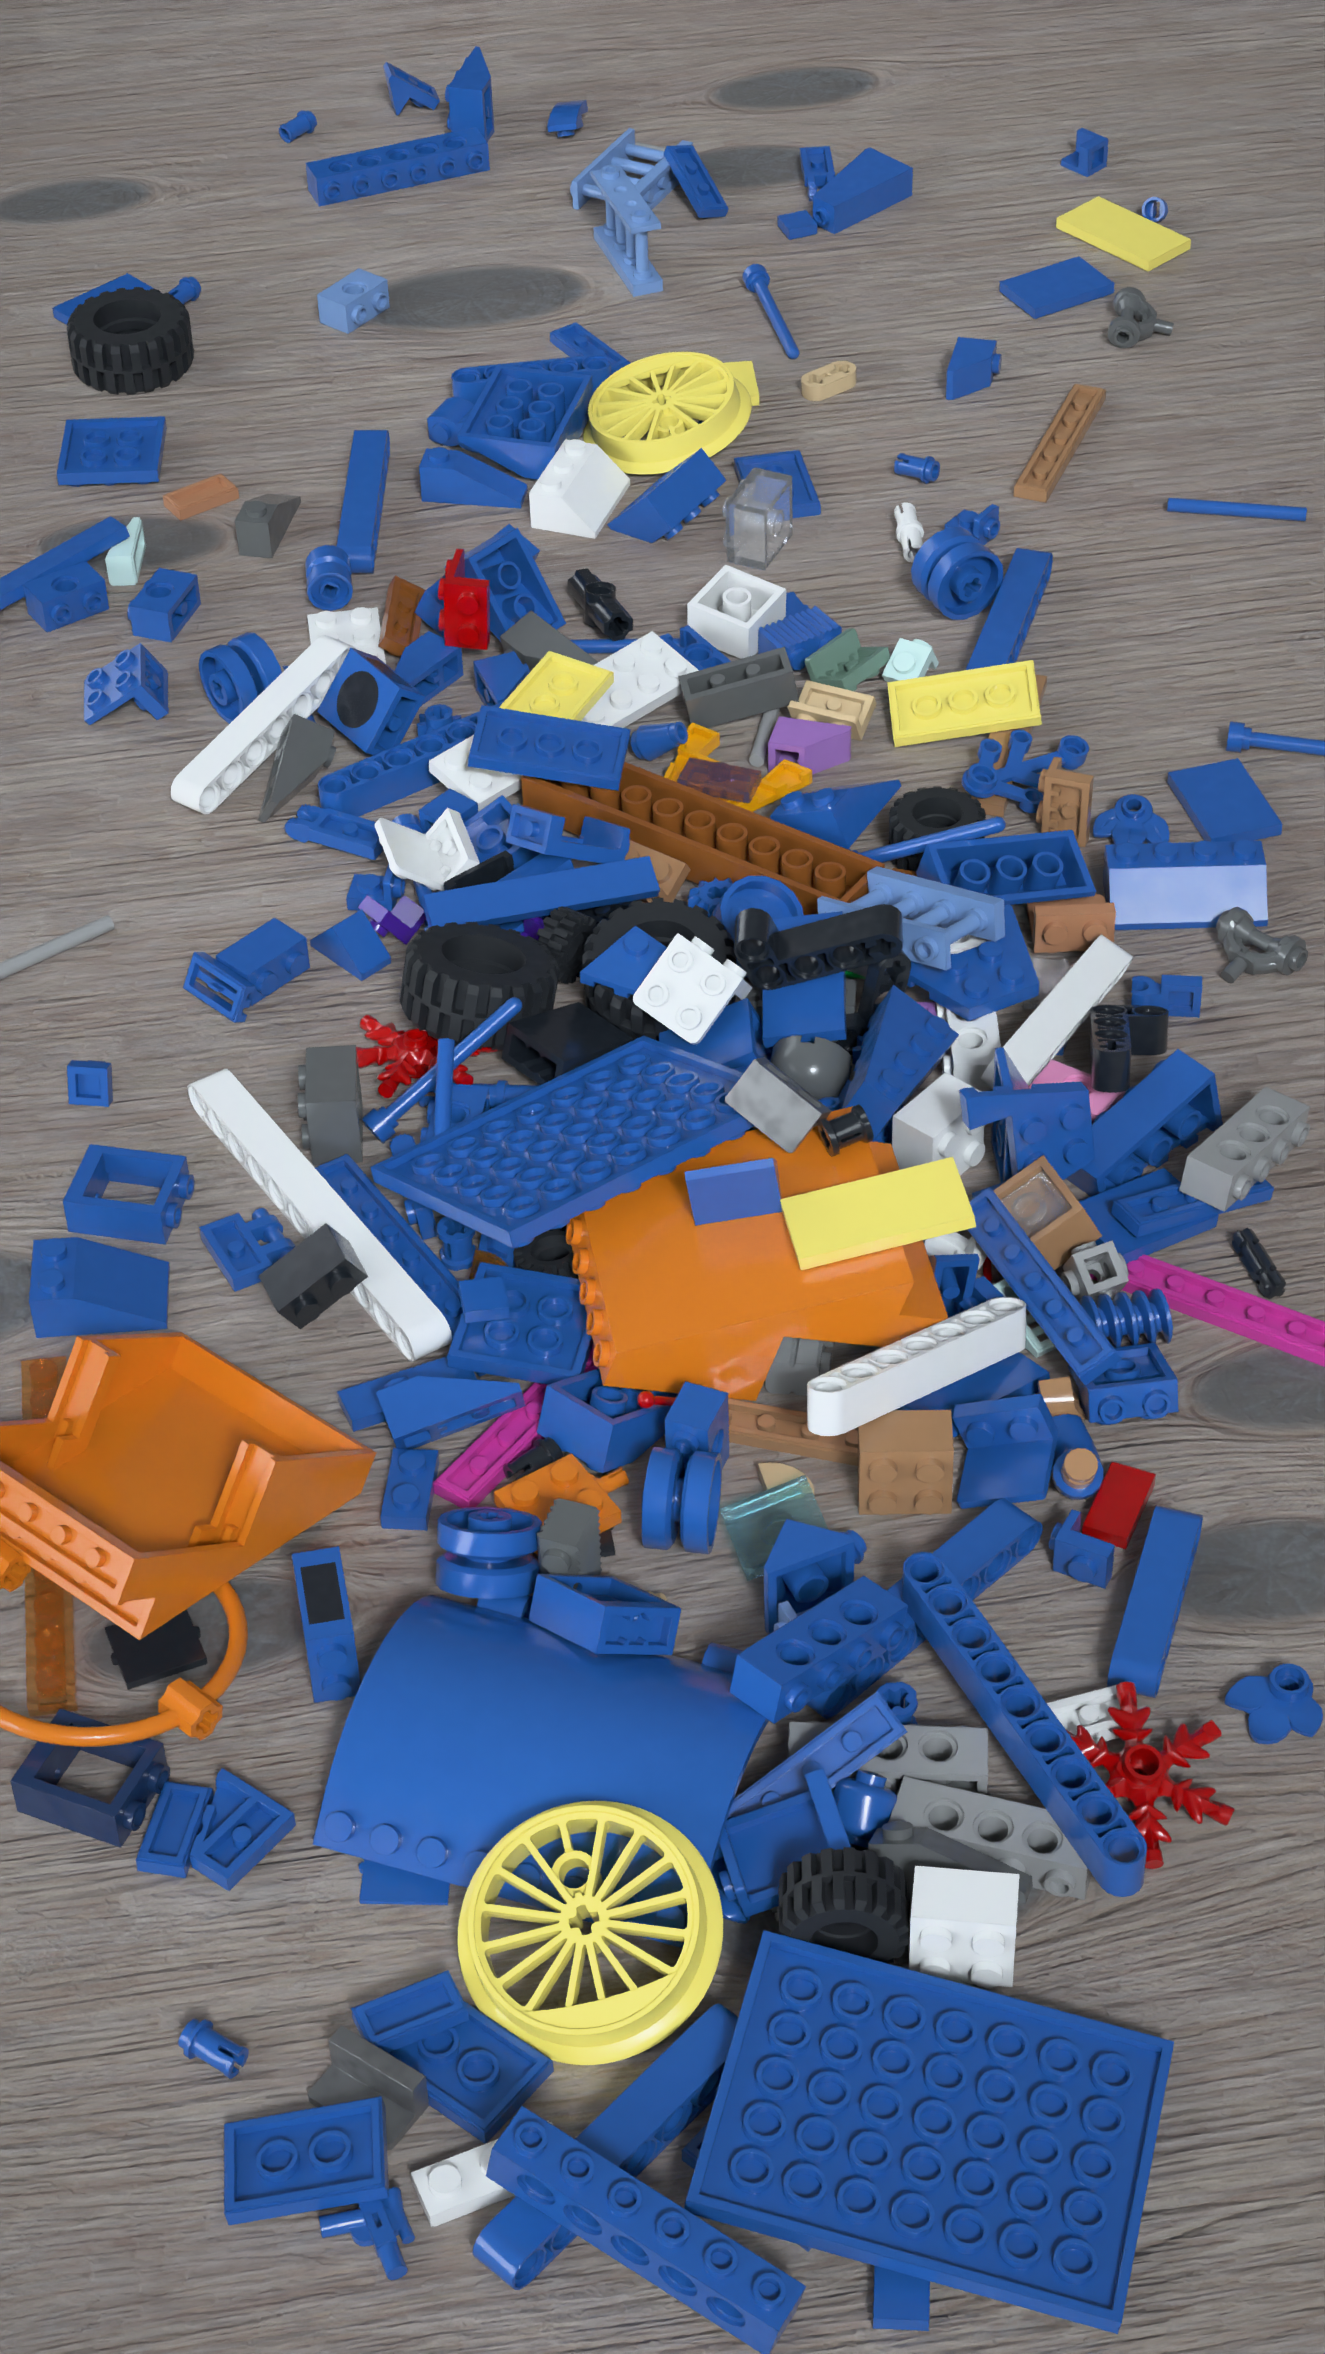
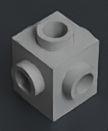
(1103, 1263)

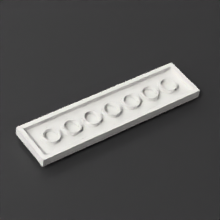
(643, 681)

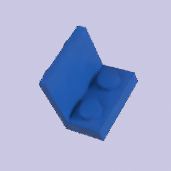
(130, 675)
(1008, 1450)

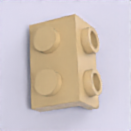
(834, 706)

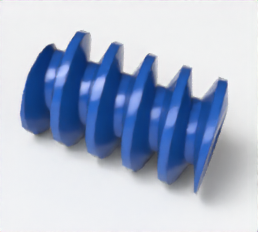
(1131, 1316)

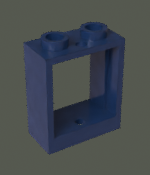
(112, 1823)

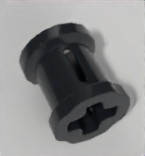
(845, 1130)

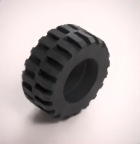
(130, 340)
(662, 922)
(467, 972)

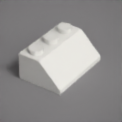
(577, 490)

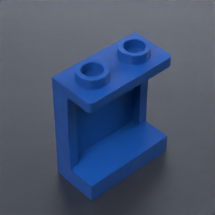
(543, 832)
(770, 1838)

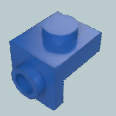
(1079, 1554)

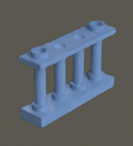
(653, 187)
(626, 231)
(928, 906)

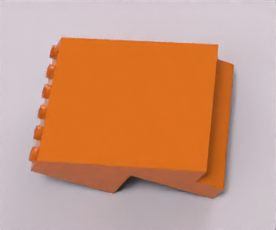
(721, 1296)
(165, 1476)

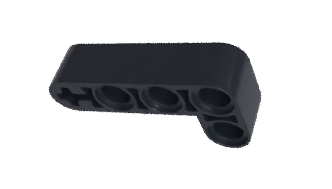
(817, 948)
(1117, 1035)

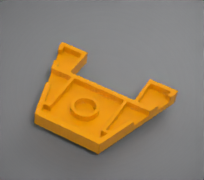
(775, 785)

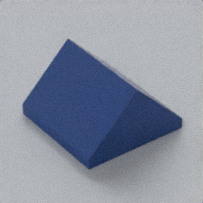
(734, 1191)
(805, 1568)

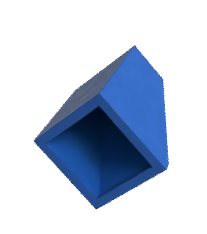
(731, 1040)

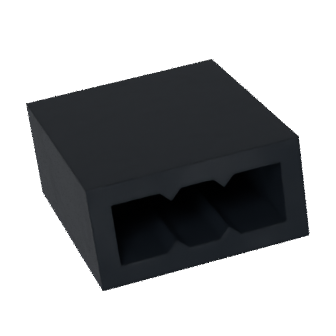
(559, 1041)

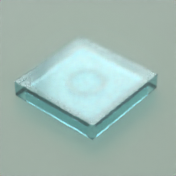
(759, 1519)

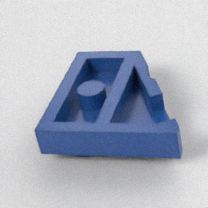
(237, 1831)

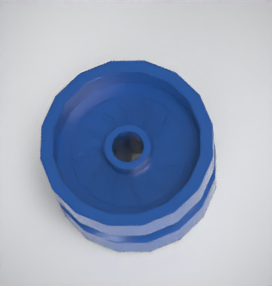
(957, 573)
(237, 673)
(757, 893)
(681, 1500)
(487, 1552)

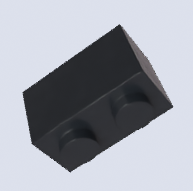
(313, 1276)

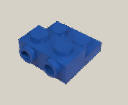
(489, 833)
(1131, 1388)

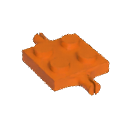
(568, 1481)

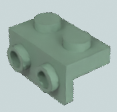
(845, 662)

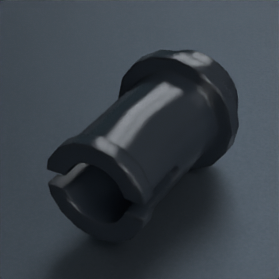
(541, 1454)

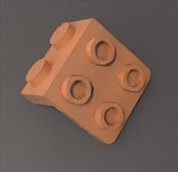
(1070, 923)

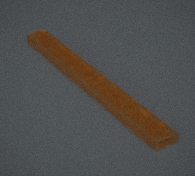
(48, 1607)

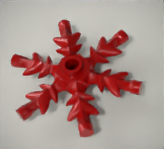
(410, 1054)
(1142, 1771)

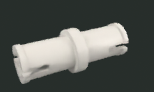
(908, 530)

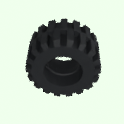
(928, 813)
(846, 1903)

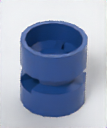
(328, 577)

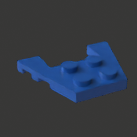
(983, 976)
(1039, 1122)

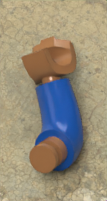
(1076, 1463)

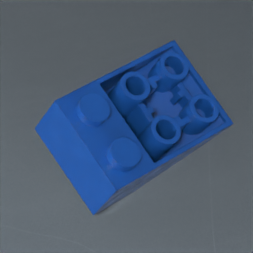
(471, 97)

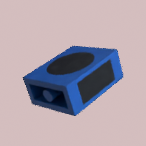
(370, 703)
(326, 1624)

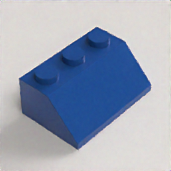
(671, 500)

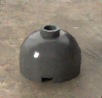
(816, 1067)

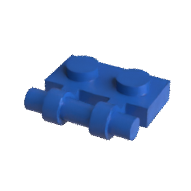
(237, 1248)

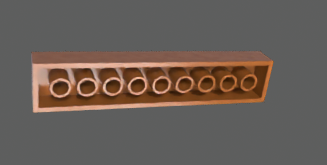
(708, 834)

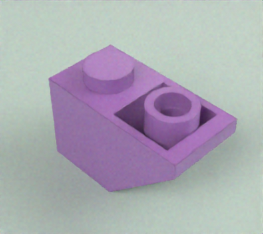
(809, 744)

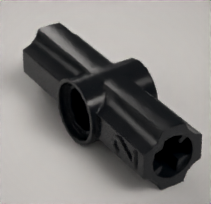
(600, 604)

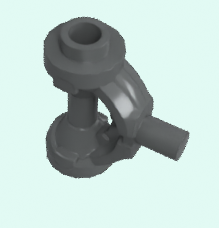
(1125, 330)
(1282, 954)

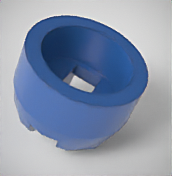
(1149, 209)

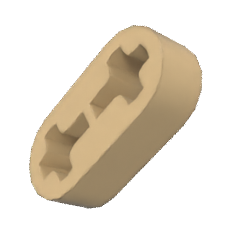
(828, 380)

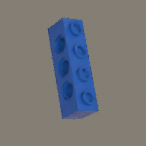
(818, 1649)

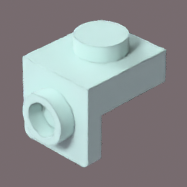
(909, 660)

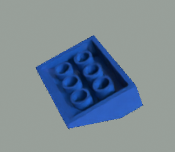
(527, 417)

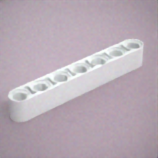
(259, 727)
(1064, 1009)
(915, 1366)

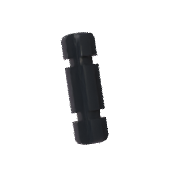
(1258, 1263)

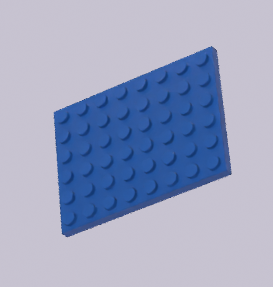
(571, 1142)
(935, 2131)

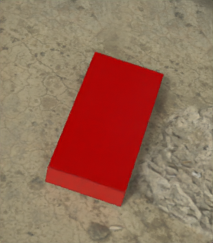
(1119, 1504)

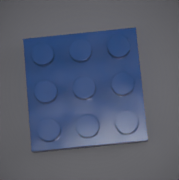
(112, 451)
(539, 1340)

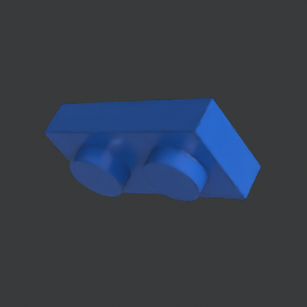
(409, 1489)

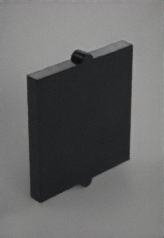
(158, 1655)

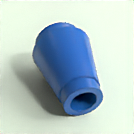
(657, 739)

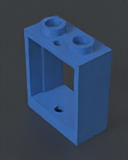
(96, 1216)
(604, 1614)

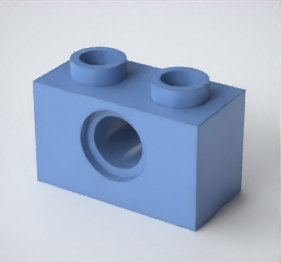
(353, 301)

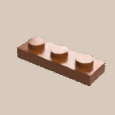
(400, 622)

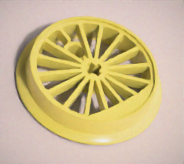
(693, 388)
(613, 2025)

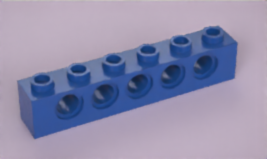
(397, 166)
(644, 2231)

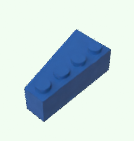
(896, 1057)
(1150, 1122)

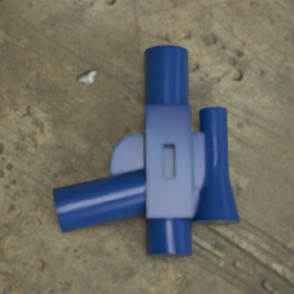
(376, 2225)

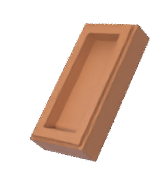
(200, 496)

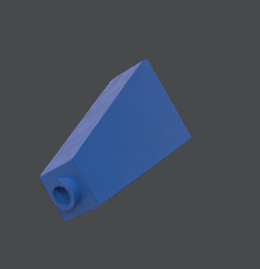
(861, 190)

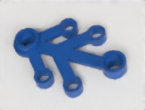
(984, 781)

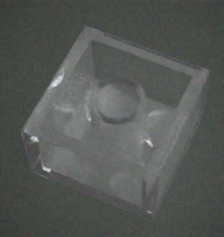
(758, 518)

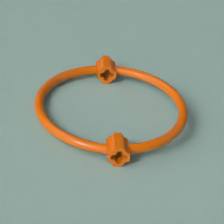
(181, 1706)

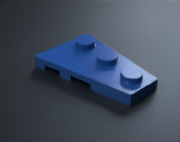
(624, 963)

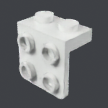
(429, 856)
(690, 988)

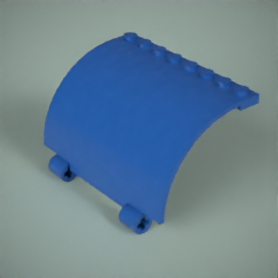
(495, 1719)

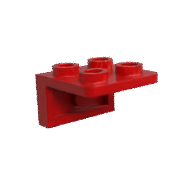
(465, 606)

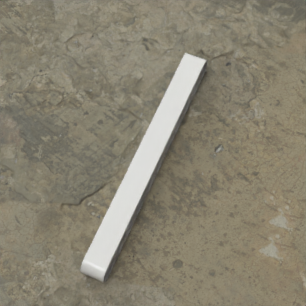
(310, 1202)

